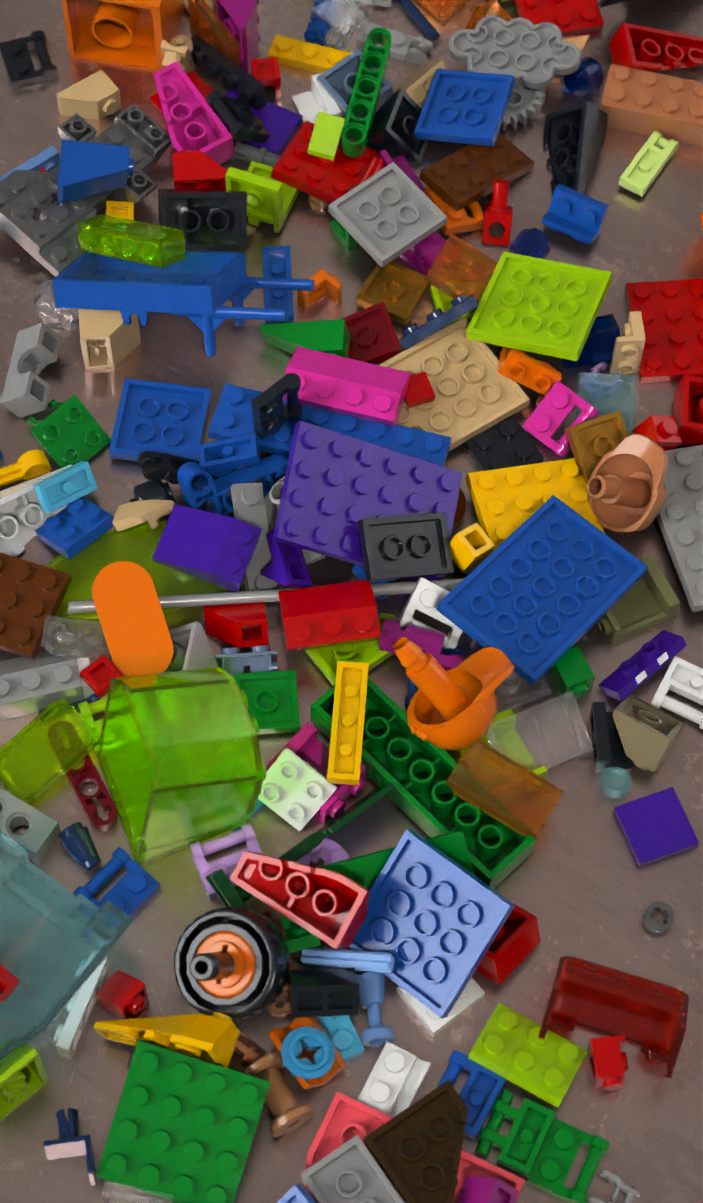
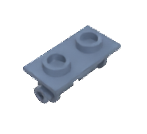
(258, 660)

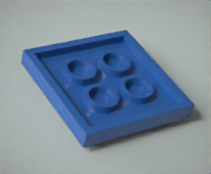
(465, 107)
(159, 420)

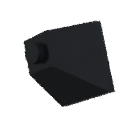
(395, 127)

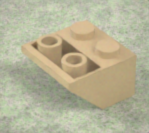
(106, 338)

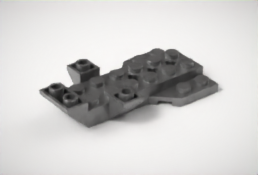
(50, 228)

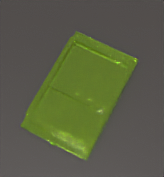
(45, 750)

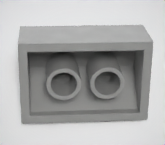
(35, 684)

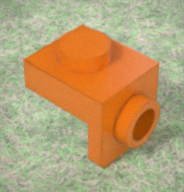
(324, 285)

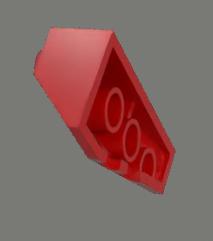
(655, 48)
(310, 896)

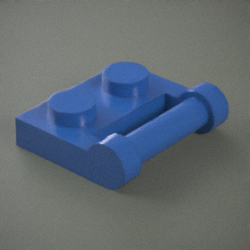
(129, 892)
(478, 1091)

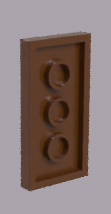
(471, 171)

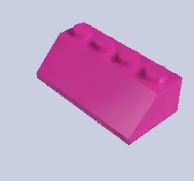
(349, 386)

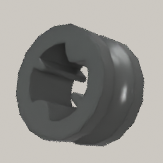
(661, 908)

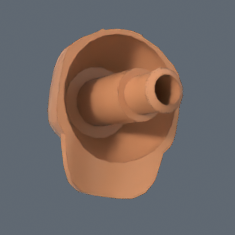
(629, 485)

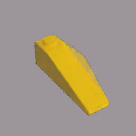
(192, 1034)

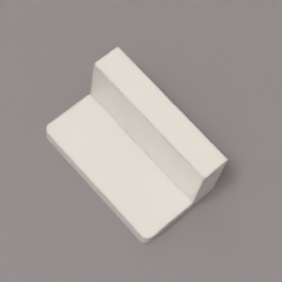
(316, 100)

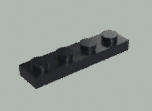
(228, 72)

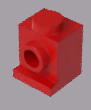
(607, 1061)

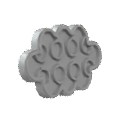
(516, 49)

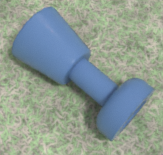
(372, 998)

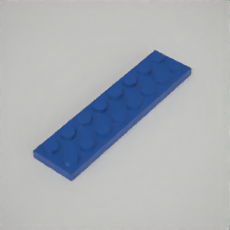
(235, 418)

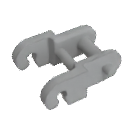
(630, 1191)

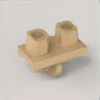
(180, 51)

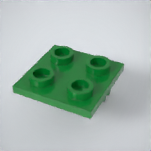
(69, 433)

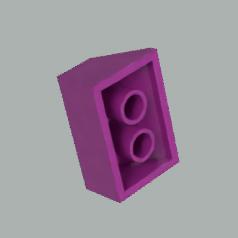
(242, 22)

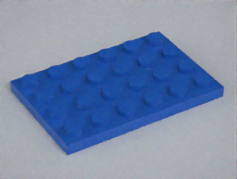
(542, 589)

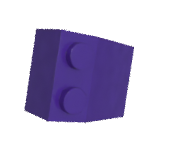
(208, 546)

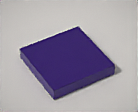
(656, 827)

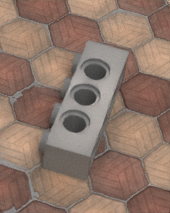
(41, 830)

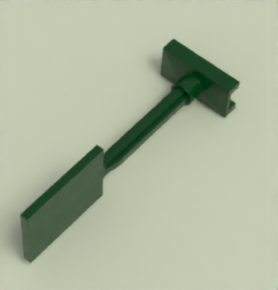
(236, 896)

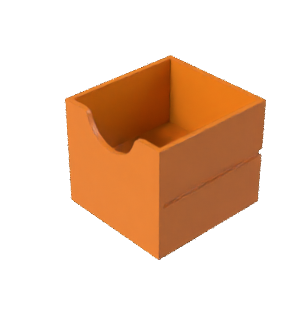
(121, 30)

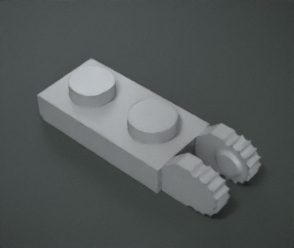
(403, 46)

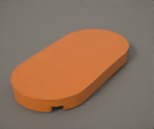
(132, 619)

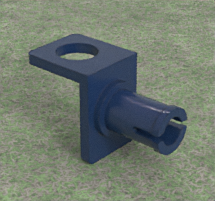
(70, 1143)

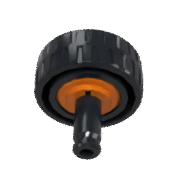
(231, 963)

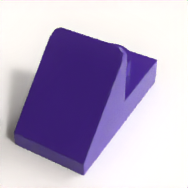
(288, 565)

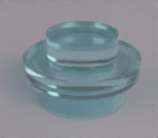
(615, 782)

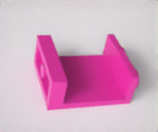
(317, 754)

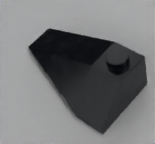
(574, 144)

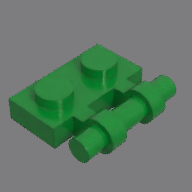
(525, 1137)

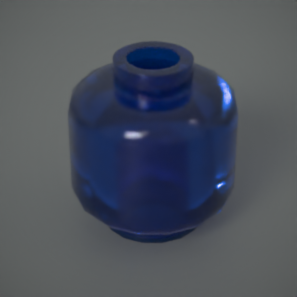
(586, 78)
(531, 243)

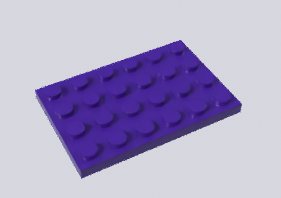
(342, 480)

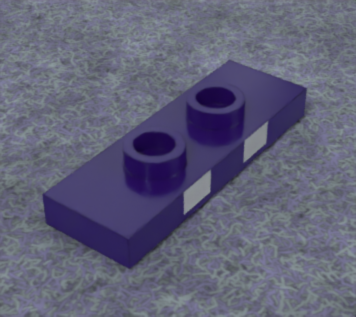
(642, 665)

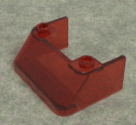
(618, 1005)

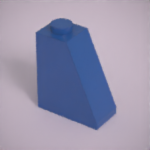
(91, 169)

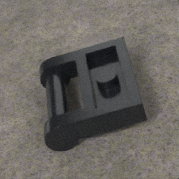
(19, 62)
(238, 117)
(268, 407)

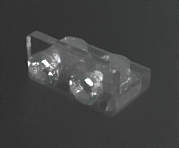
(74, 637)

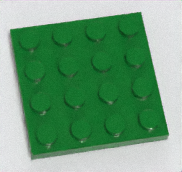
(183, 1126)

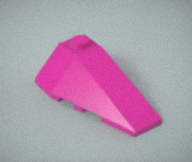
(189, 118)

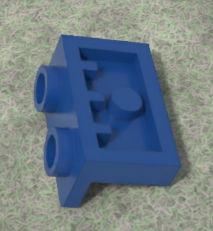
(575, 214)

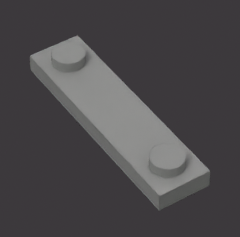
(250, 508)

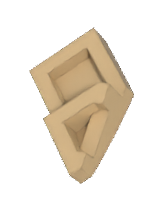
(140, 512)

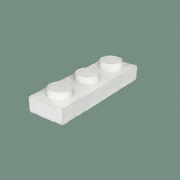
(80, 1008)

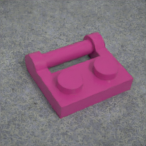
(552, 414)

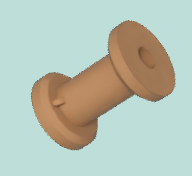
(280, 1098)

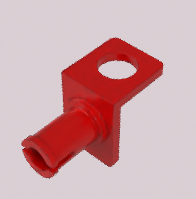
(499, 212)

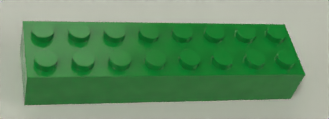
(420, 789)

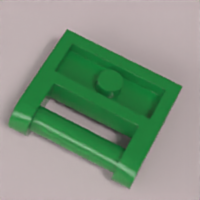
(557, 1158)

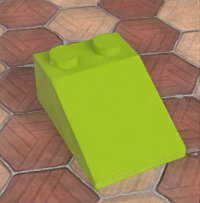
(20, 1078)

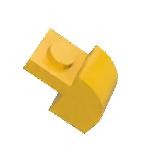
(470, 548)

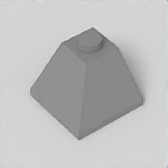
(191, 648)

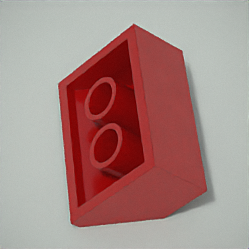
(329, 616)

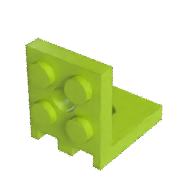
(266, 197)

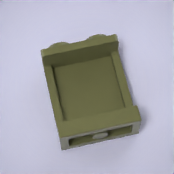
(642, 607)

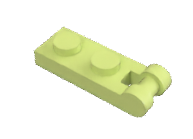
(648, 163)

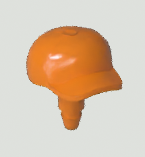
(453, 704)

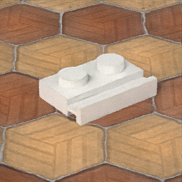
(393, 1081)

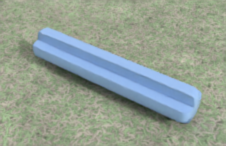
(342, 958)

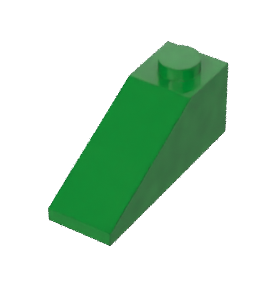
(321, 336)

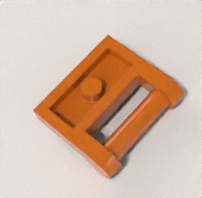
(457, 220)

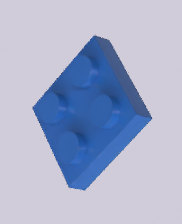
(75, 527)

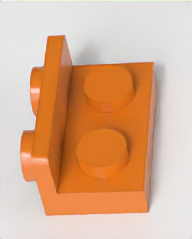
(527, 370)

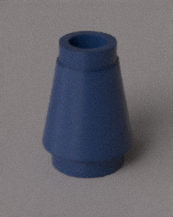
(80, 846)

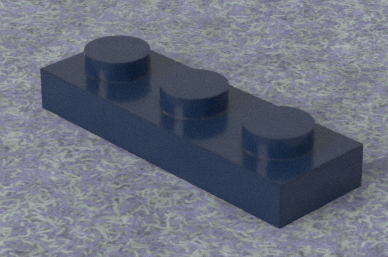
(437, 320)

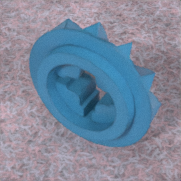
(311, 1039)

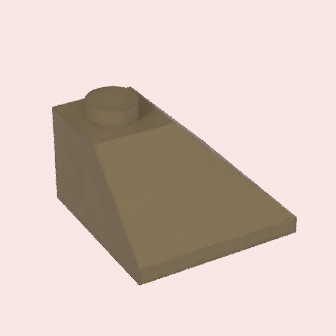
(645, 732)

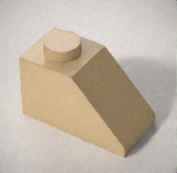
(90, 97)

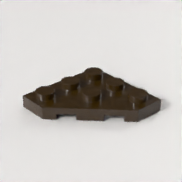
(423, 1146)

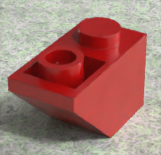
(237, 623)
(123, 997)

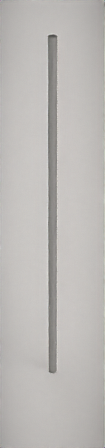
(257, 596)

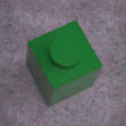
(573, 674)

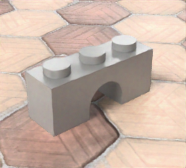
(24, 389)

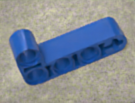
(215, 491)

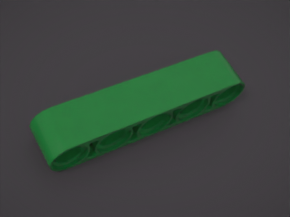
(366, 81)

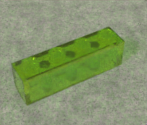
(131, 240)

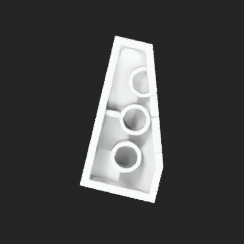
(22, 514)

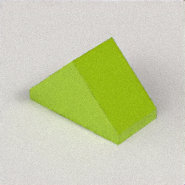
(326, 136)

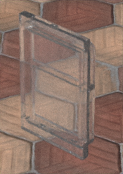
(542, 733)

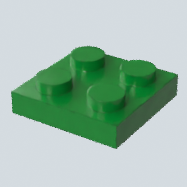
(272, 700)

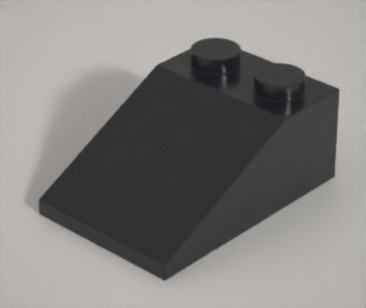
(207, 216)

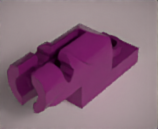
(428, 639)

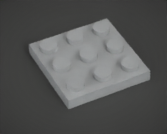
(387, 214)

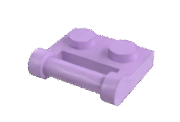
(226, 863)

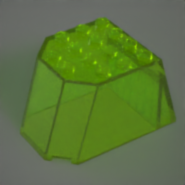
(179, 758)

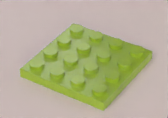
(539, 306)

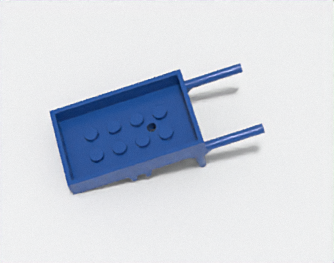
(186, 288)

